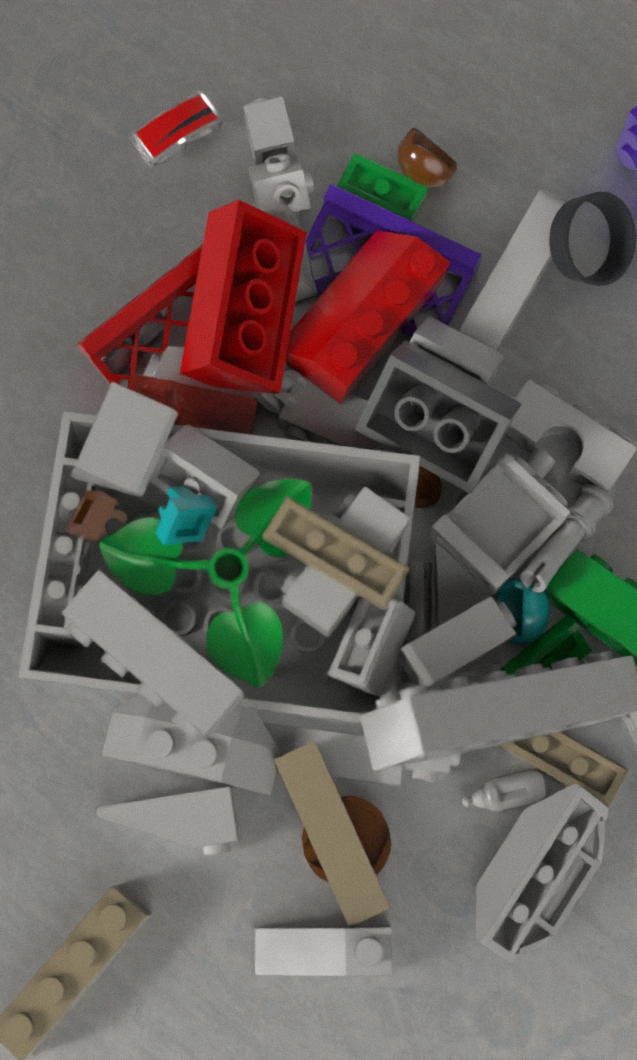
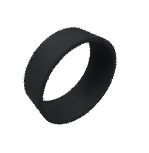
(621, 238)

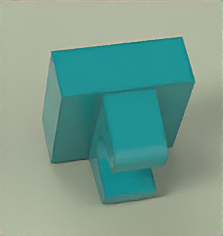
(185, 516)

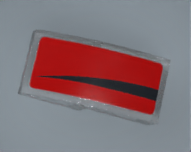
(173, 128)

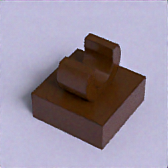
(92, 515)

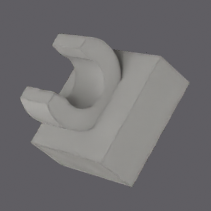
(275, 402)

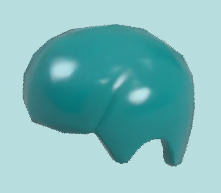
(528, 609)

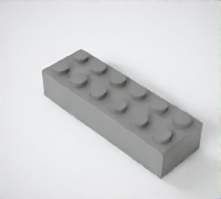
(498, 709)

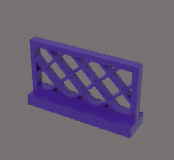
(368, 218)

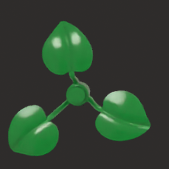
(240, 641)

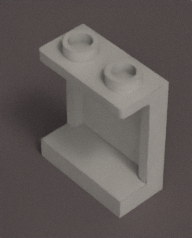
(501, 522)

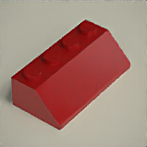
(243, 300)
(364, 311)

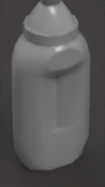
(509, 791)

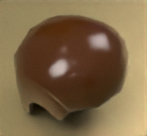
(424, 160)

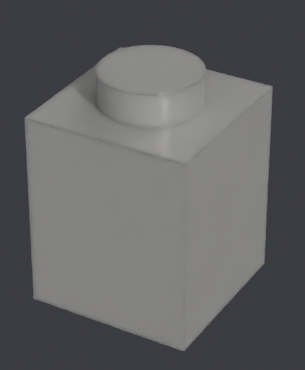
(268, 128)

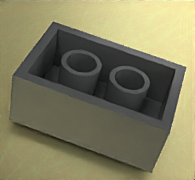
(437, 414)

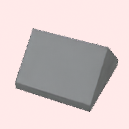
(124, 441)

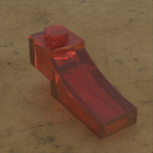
(199, 405)

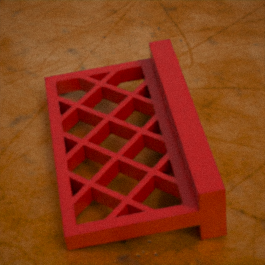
(139, 312)

